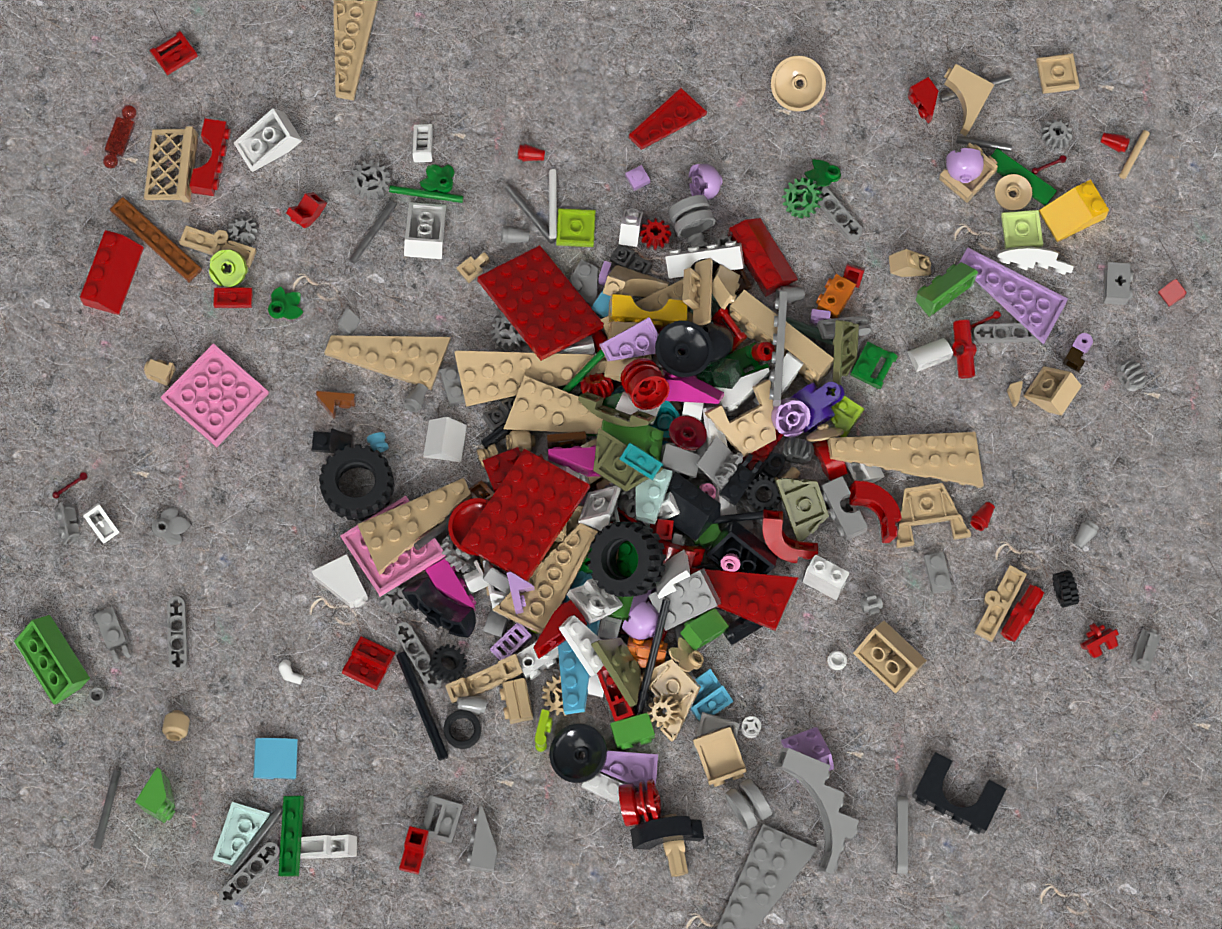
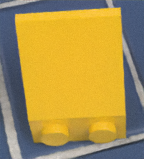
(1074, 211)

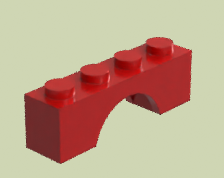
(205, 178)

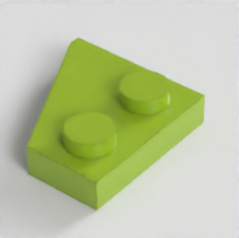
(846, 414)

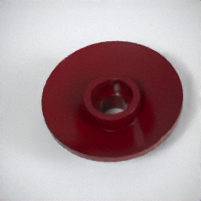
(692, 428)

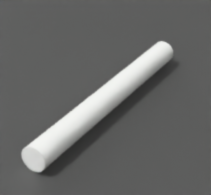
(552, 204)

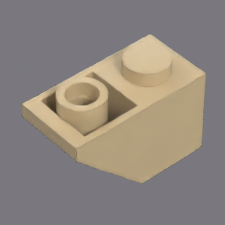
(909, 264)
(725, 286)

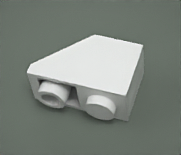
(630, 227)

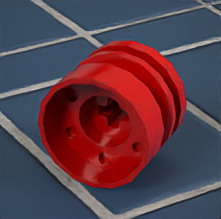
(644, 384)
(639, 803)

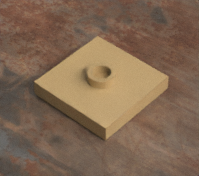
(1057, 73)

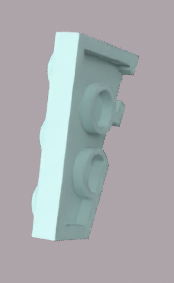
(651, 496)
(238, 831)

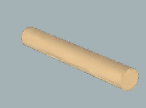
(1134, 154)

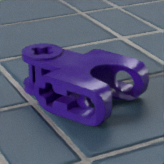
(819, 402)

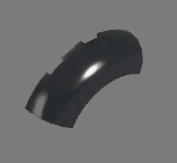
(439, 609)

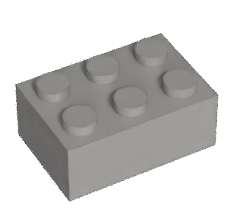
(692, 598)

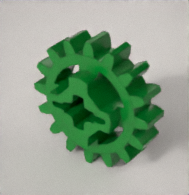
(810, 198)

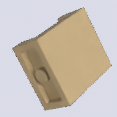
(968, 190)
(720, 756)

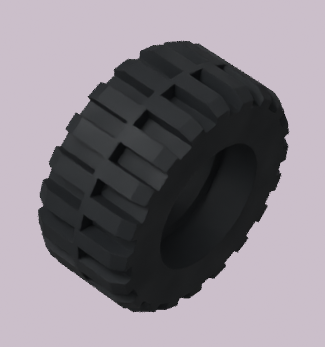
(356, 458)
(604, 559)

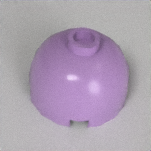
(965, 165)
(705, 180)
(790, 417)
(642, 621)

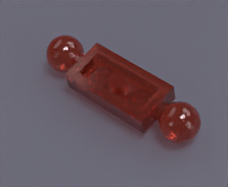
(119, 136)

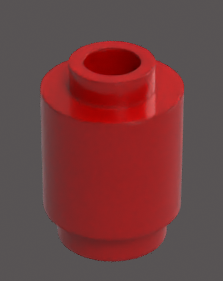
(762, 351)

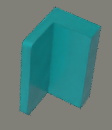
(641, 461)

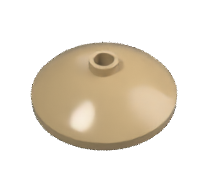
(785, 85)

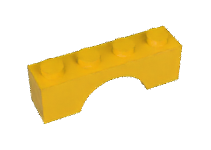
(625, 310)

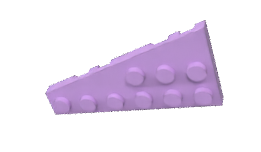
(1024, 299)

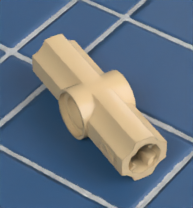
(675, 853)

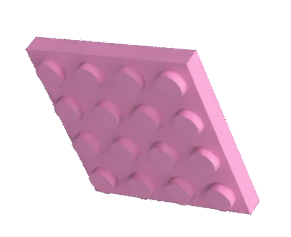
(214, 395)
(406, 566)

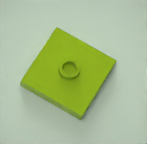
(575, 227)

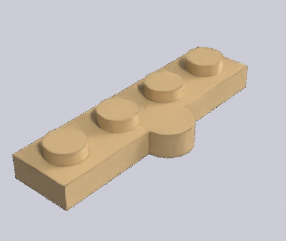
(212, 243)
(999, 603)

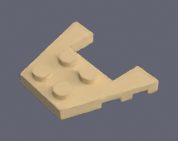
(750, 429)
(926, 506)
(673, 681)

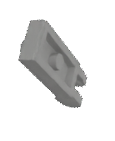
(827, 327)
(112, 632)

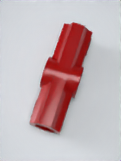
(964, 349)
(1022, 613)

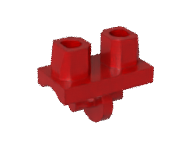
(1107, 636)

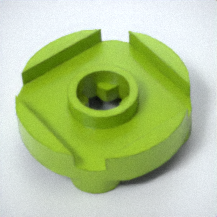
(217, 267)

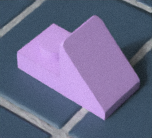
(518, 586)

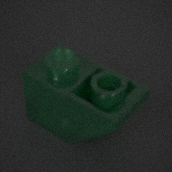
(721, 373)

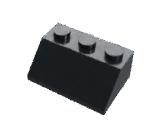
(696, 507)
(752, 552)

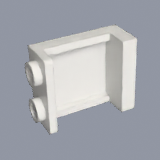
(825, 577)

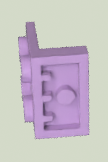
(810, 744)

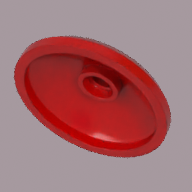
(463, 519)

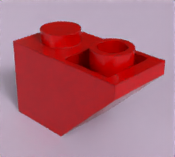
(924, 97)

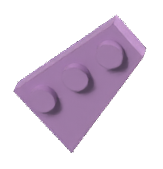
(632, 342)
(631, 766)

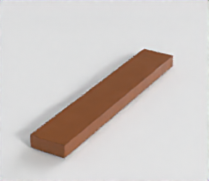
(156, 239)

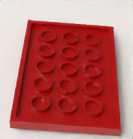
(540, 302)
(525, 515)

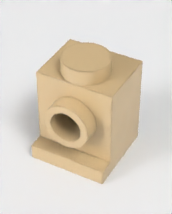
(159, 371)

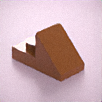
(331, 399)

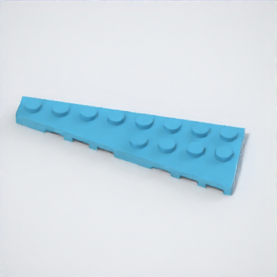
(572, 672)

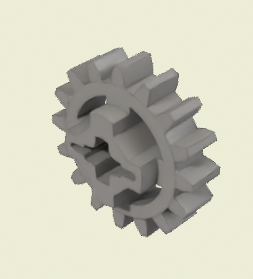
(374, 186)
(505, 334)
(457, 557)

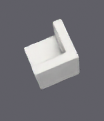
(474, 579)

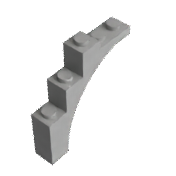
(836, 826)

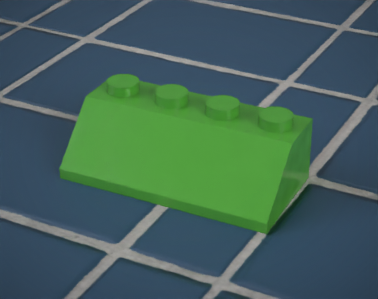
(51, 659)

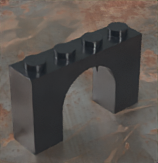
(931, 793)

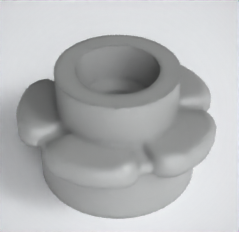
(97, 691)

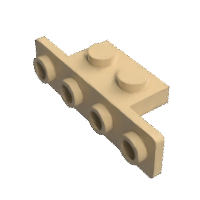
(698, 291)

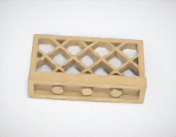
(186, 162)

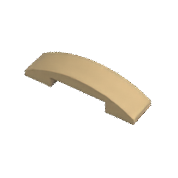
(485, 679)

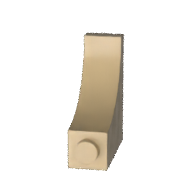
(971, 92)
(631, 283)

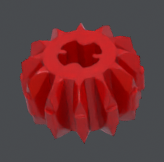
(662, 234)
(598, 385)

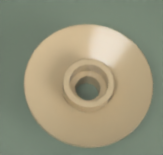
(1016, 184)
(824, 432)

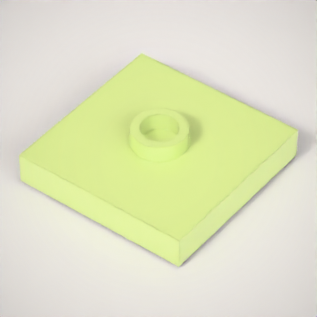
(1022, 229)

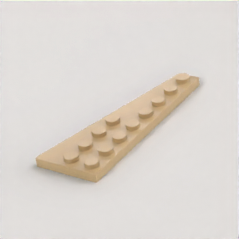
(351, 33)
(499, 374)
(936, 455)

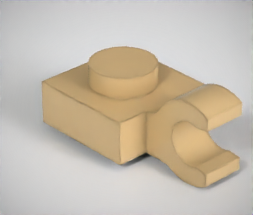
(472, 268)

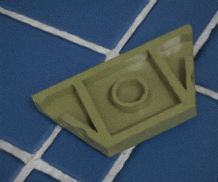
(845, 348)
(609, 465)
(802, 504)
(620, 666)

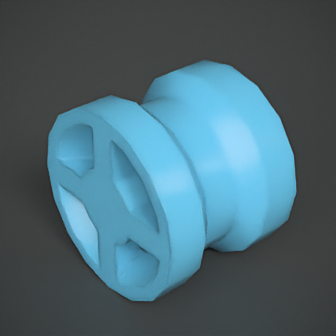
(378, 442)

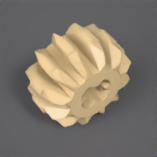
(669, 716)

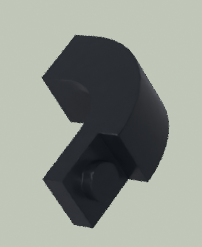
(665, 830)

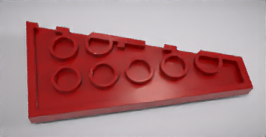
(752, 595)

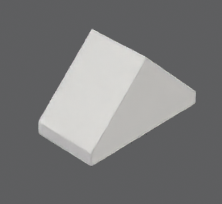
(100, 523)

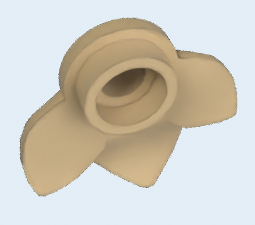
(686, 656)

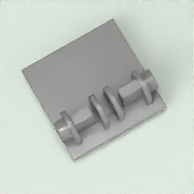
(719, 463)

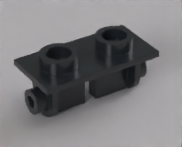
(740, 629)

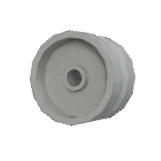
(691, 216)
(748, 803)

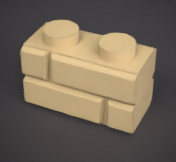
(517, 701)

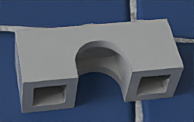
(848, 524)

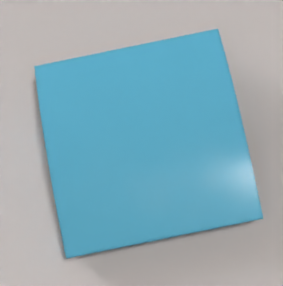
(711, 696)
(275, 758)

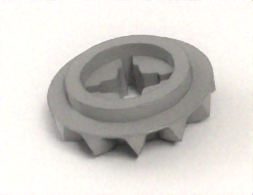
(243, 238)
(399, 605)

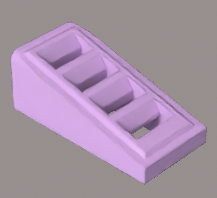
(506, 638)

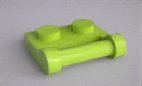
(544, 726)

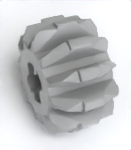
(1060, 140)
(1131, 375)

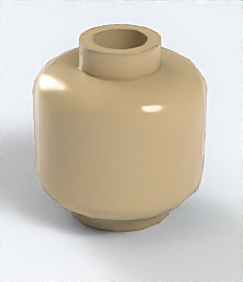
(520, 439)
(175, 725)

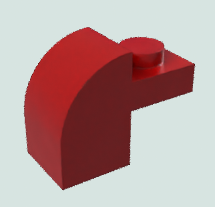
(307, 210)
(830, 467)
(414, 850)

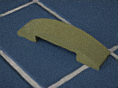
(594, 405)

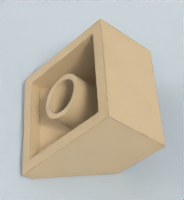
(1053, 390)

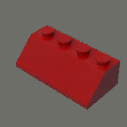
(762, 255)
(111, 273)

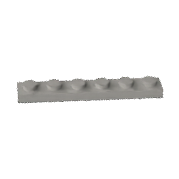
(778, 356)

